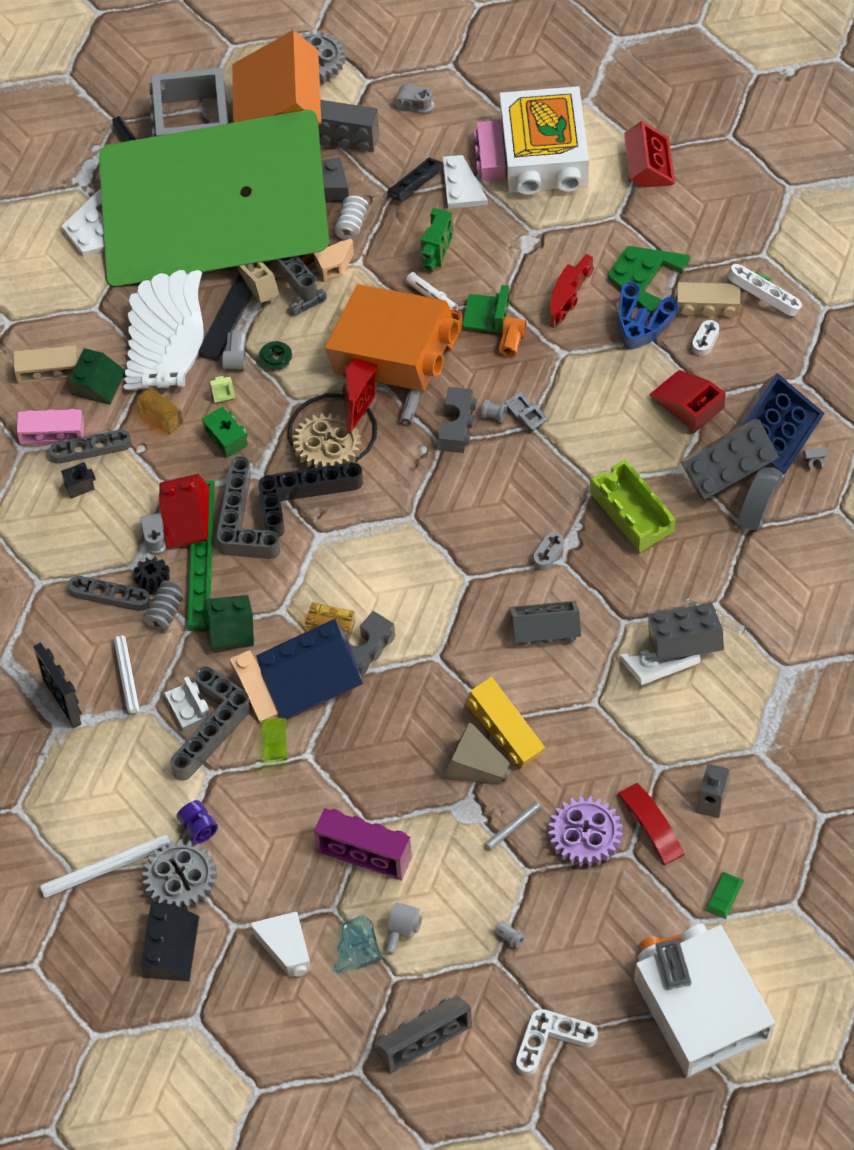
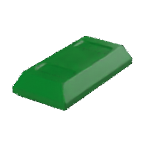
(724, 895)

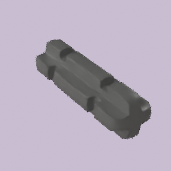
(304, 305)

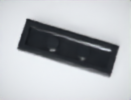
(415, 179)

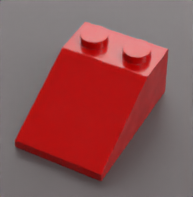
(358, 391)
(184, 510)

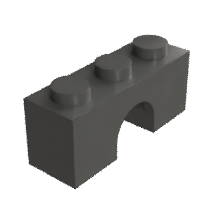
(455, 434)
(378, 633)

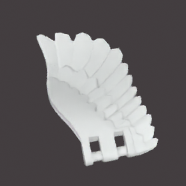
(164, 331)

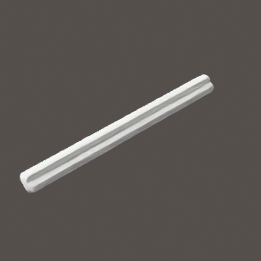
(104, 866)

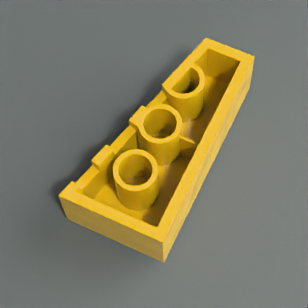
(504, 722)

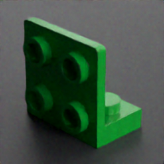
(487, 312)

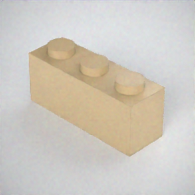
(708, 299)
(45, 364)

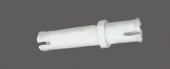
(415, 281)

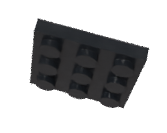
(61, 690)

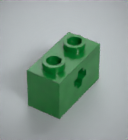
(225, 431)

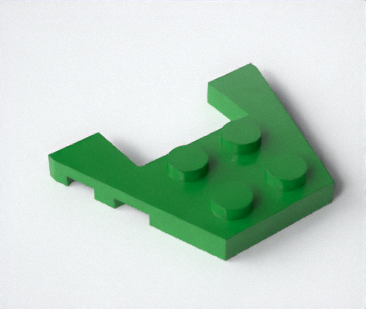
(641, 267)

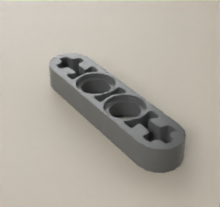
(89, 442)
(108, 595)

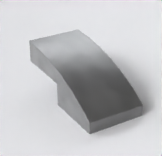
(523, 411)

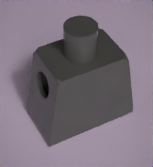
(715, 785)

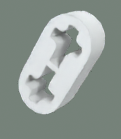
(708, 339)

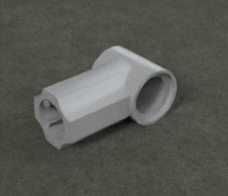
(235, 355)

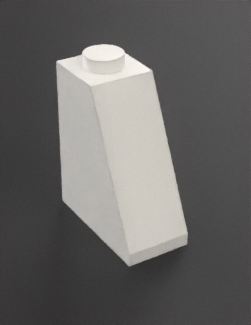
(284, 942)

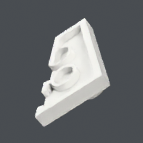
(461, 184)
(648, 668)

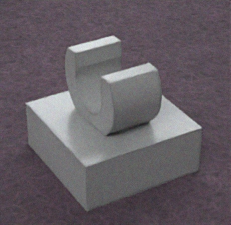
(815, 454)

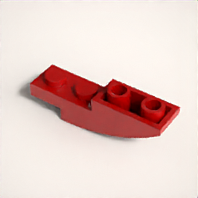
(566, 288)

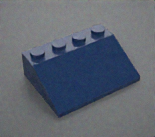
(785, 416)
(310, 669)

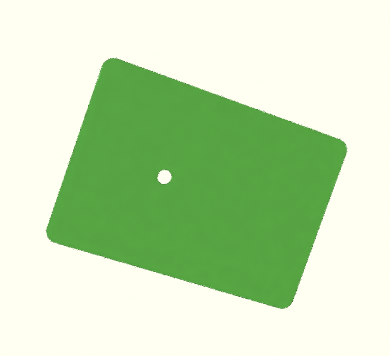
(180, 206)

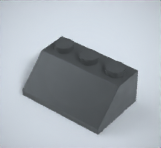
(545, 622)

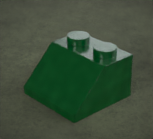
(96, 377)
(228, 622)

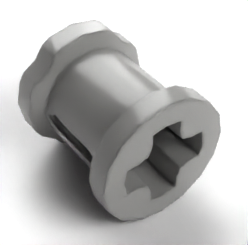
(494, 411)

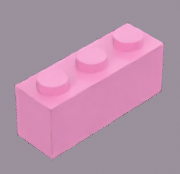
(490, 150)
(49, 426)

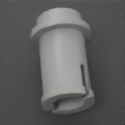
(512, 936)

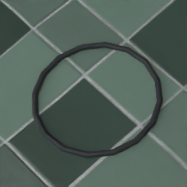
(333, 395)

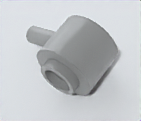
(403, 921)

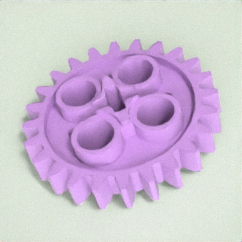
(582, 849)

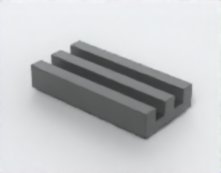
(669, 983)

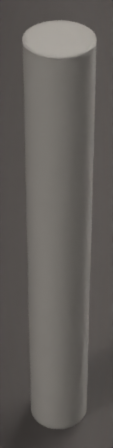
(513, 825)

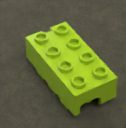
(632, 505)

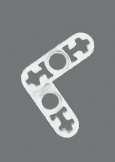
(550, 1029)

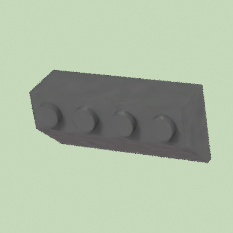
(424, 1033)

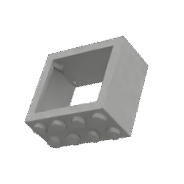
(184, 87)

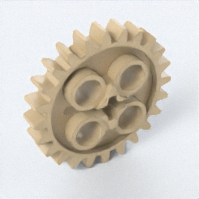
(326, 442)

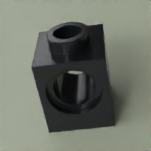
(72, 483)

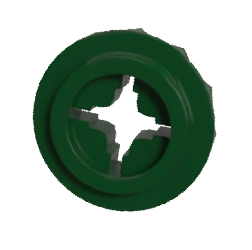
(280, 349)

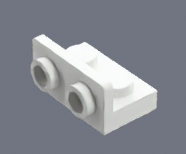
(187, 705)

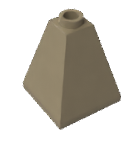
(476, 760)

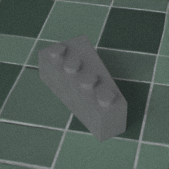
(334, 180)

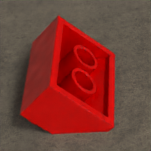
(649, 156)

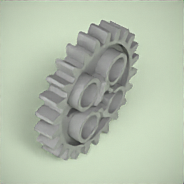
(330, 53)
(198, 866)

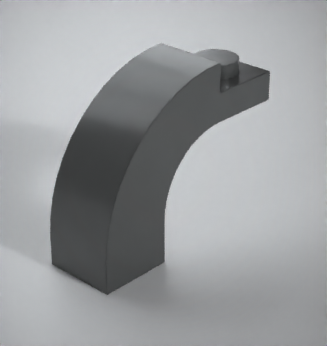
(760, 497)

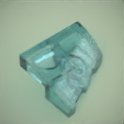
(358, 945)

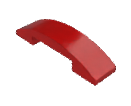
(653, 822)

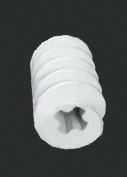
(350, 217)

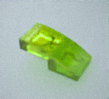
(275, 739)

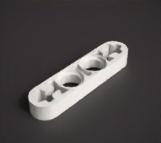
(745, 278)

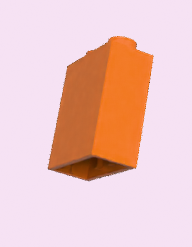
(277, 80)
(396, 332)

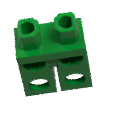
(436, 239)

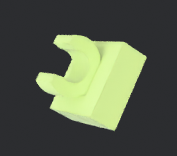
(222, 389)

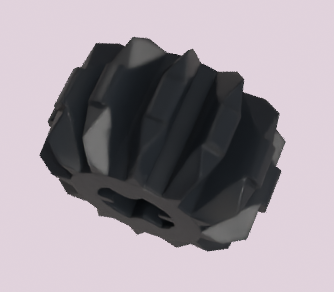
(151, 574)

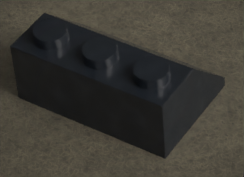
(169, 942)

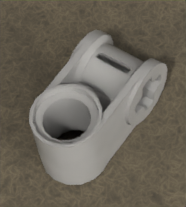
(412, 99)
(153, 533)

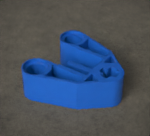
(637, 328)

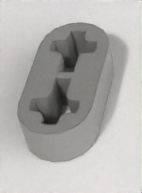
(552, 553)

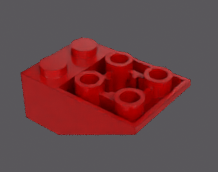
(690, 398)

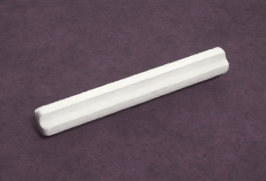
(126, 674)

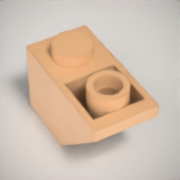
(334, 259)

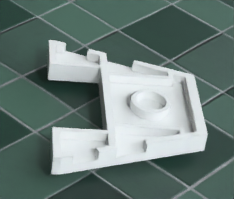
(86, 227)

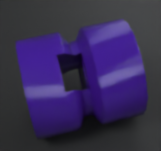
(197, 821)

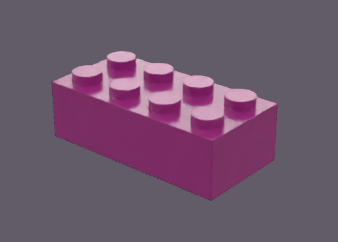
(363, 843)

